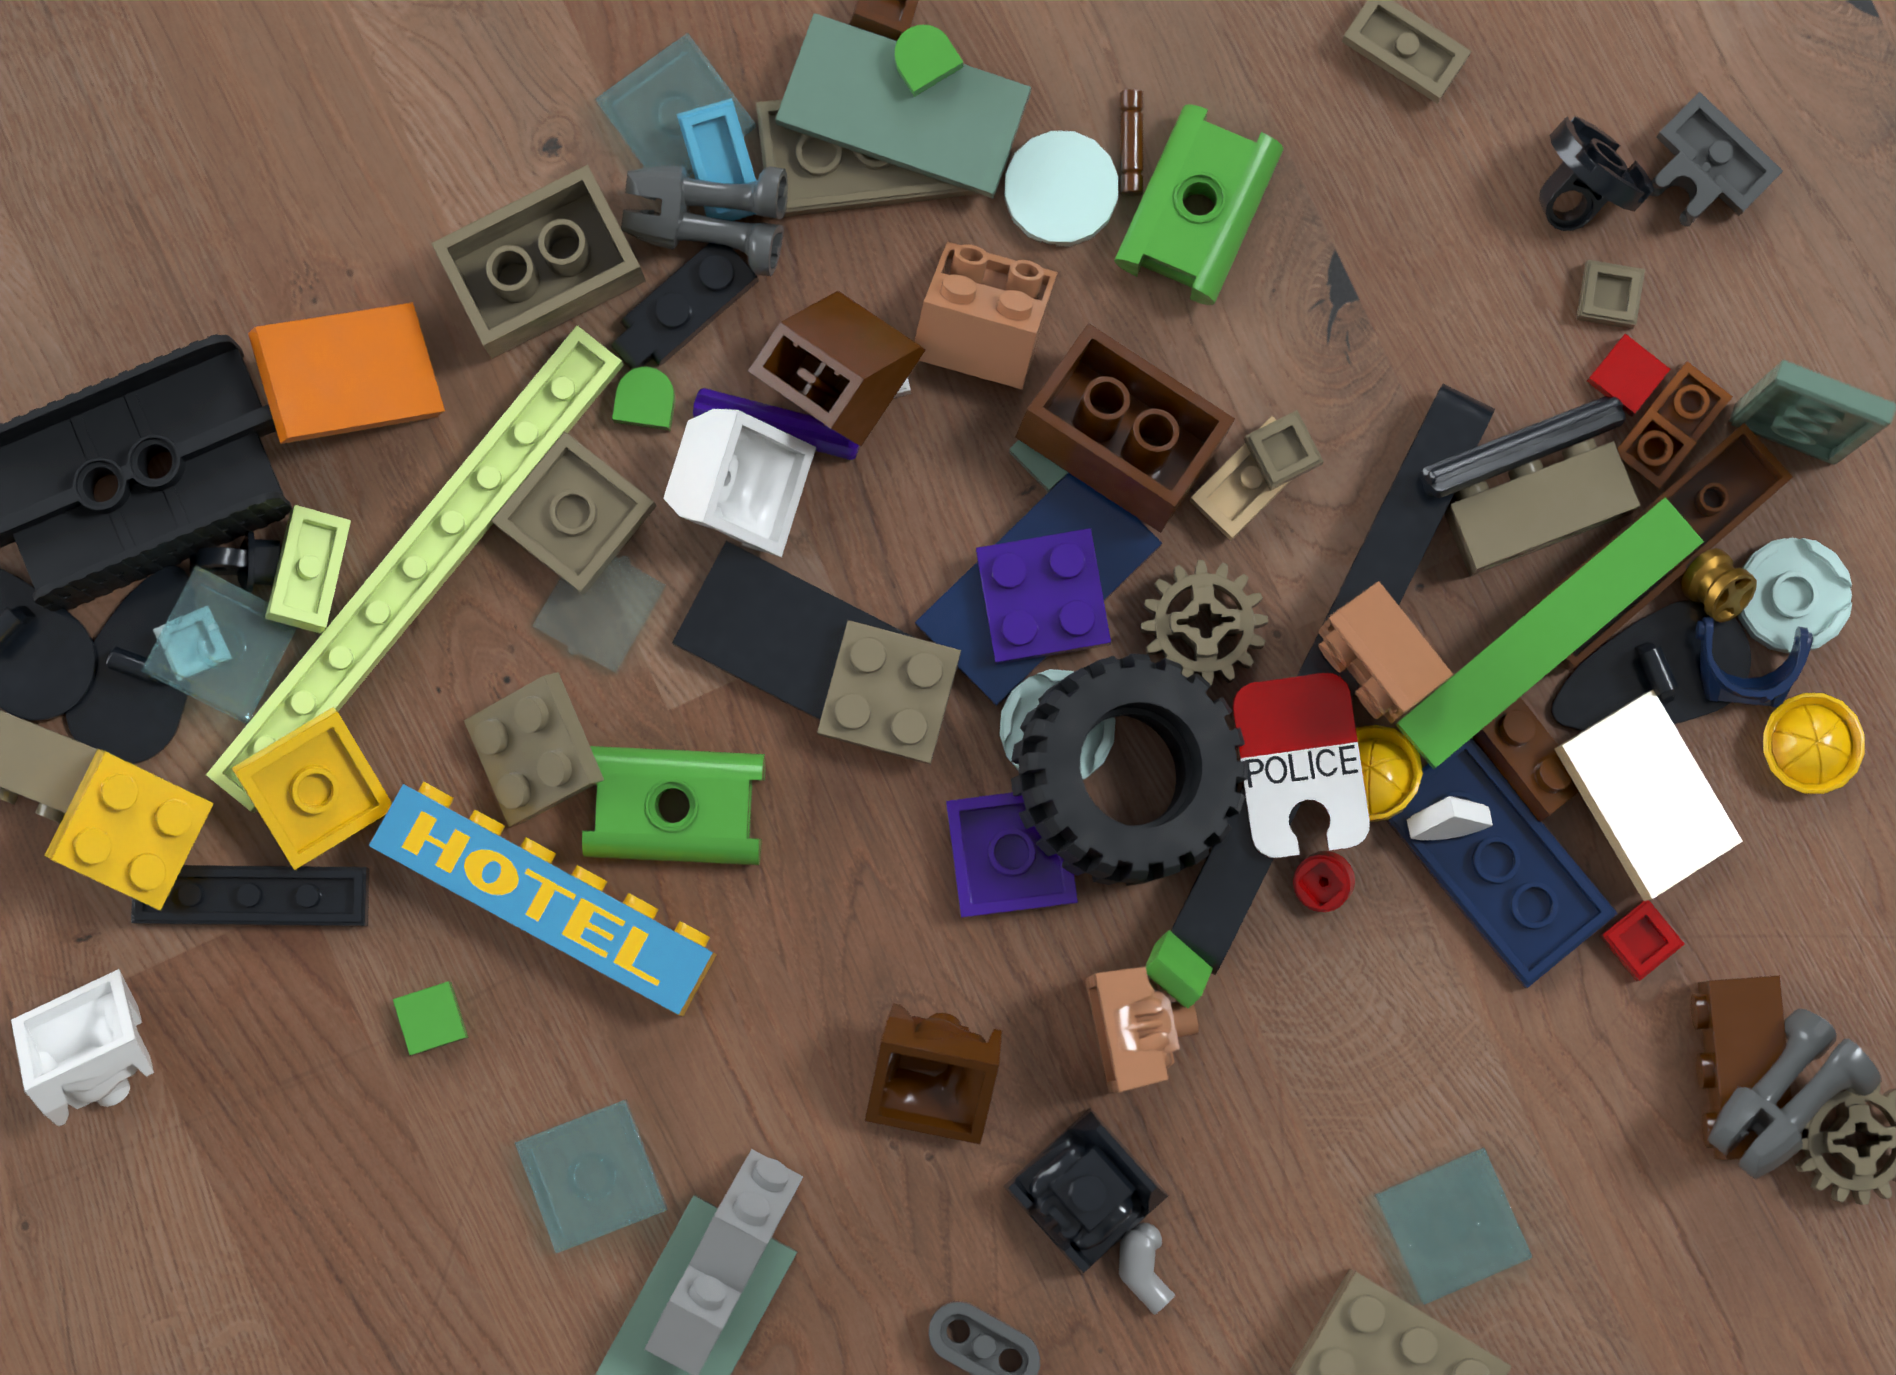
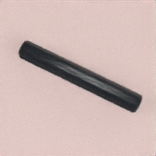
(1522, 446)

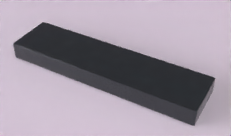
(262, 897)

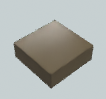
(1610, 294)
(1283, 450)

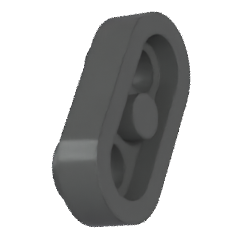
(986, 1341)

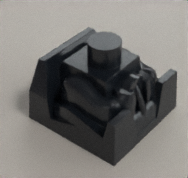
(1086, 1191)

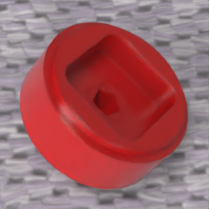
(1323, 881)

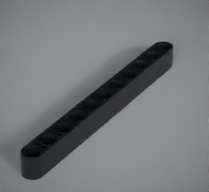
(1388, 556)

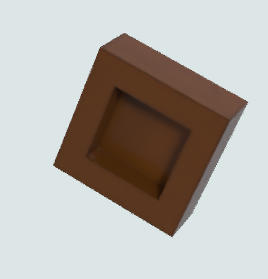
(884, 17)

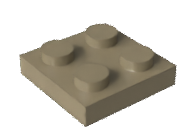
(574, 513)
(889, 692)
(533, 749)

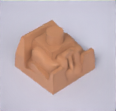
(1136, 1027)

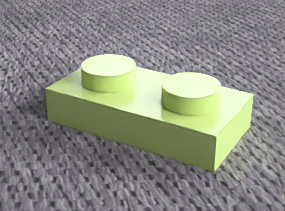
(308, 569)

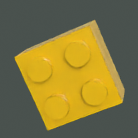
(128, 829)

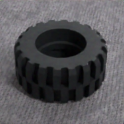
(1200, 750)

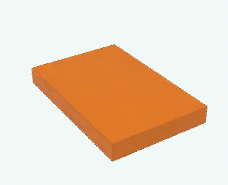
(346, 372)

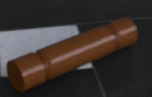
(1131, 142)

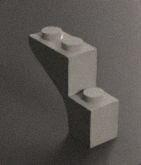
(723, 1262)

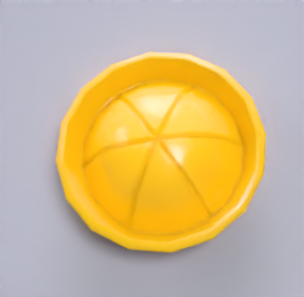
(1814, 743)
(1389, 770)

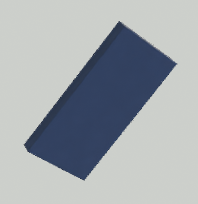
(960, 613)
(1509, 877)

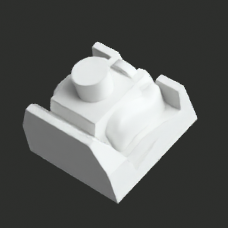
(739, 478)
(81, 1047)

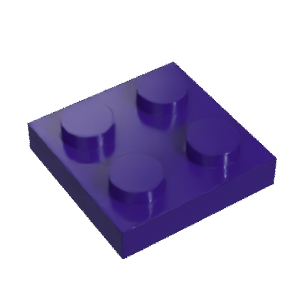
(1043, 596)
(999, 859)

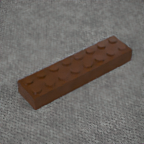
(1713, 501)

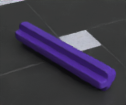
(794, 423)

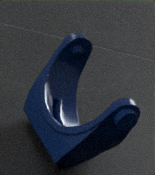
(1763, 690)

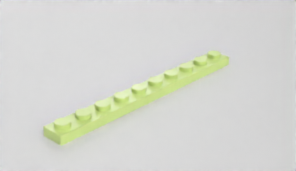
(427, 551)

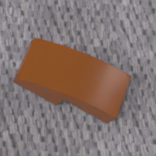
(1673, 424)

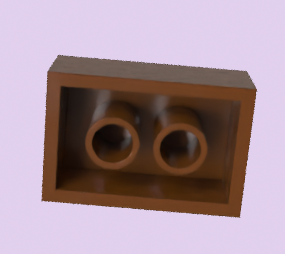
(1124, 427)

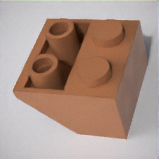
(984, 314)
(1382, 653)

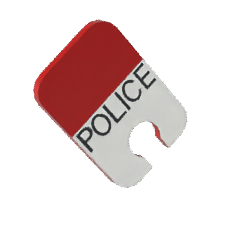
(1300, 750)

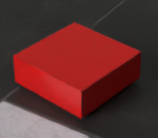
(1628, 374)
(1642, 940)

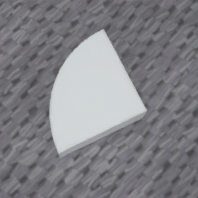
(1449, 819)

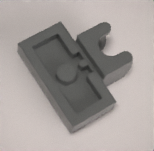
(1712, 161)

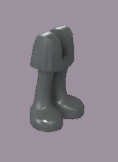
(675, 223)
(1778, 1129)

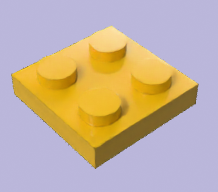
(313, 788)

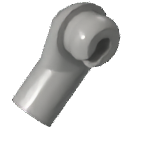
(1138, 1263)

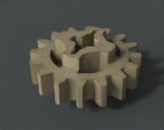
(1202, 599)
(1856, 1163)

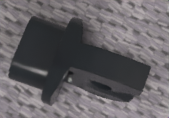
(252, 563)

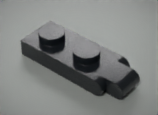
(683, 306)

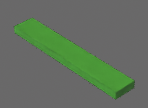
(1549, 633)

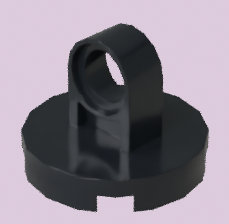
(1595, 171)

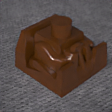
(934, 1076)

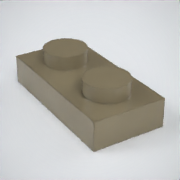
(1406, 47)

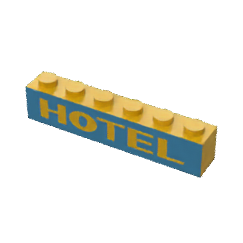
(543, 899)

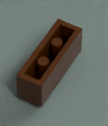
(1741, 1043)

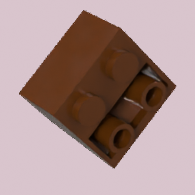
(838, 364)

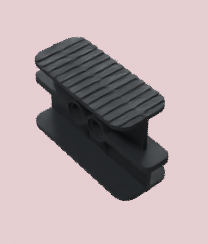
(219, 483)

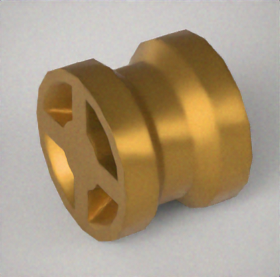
(1718, 585)

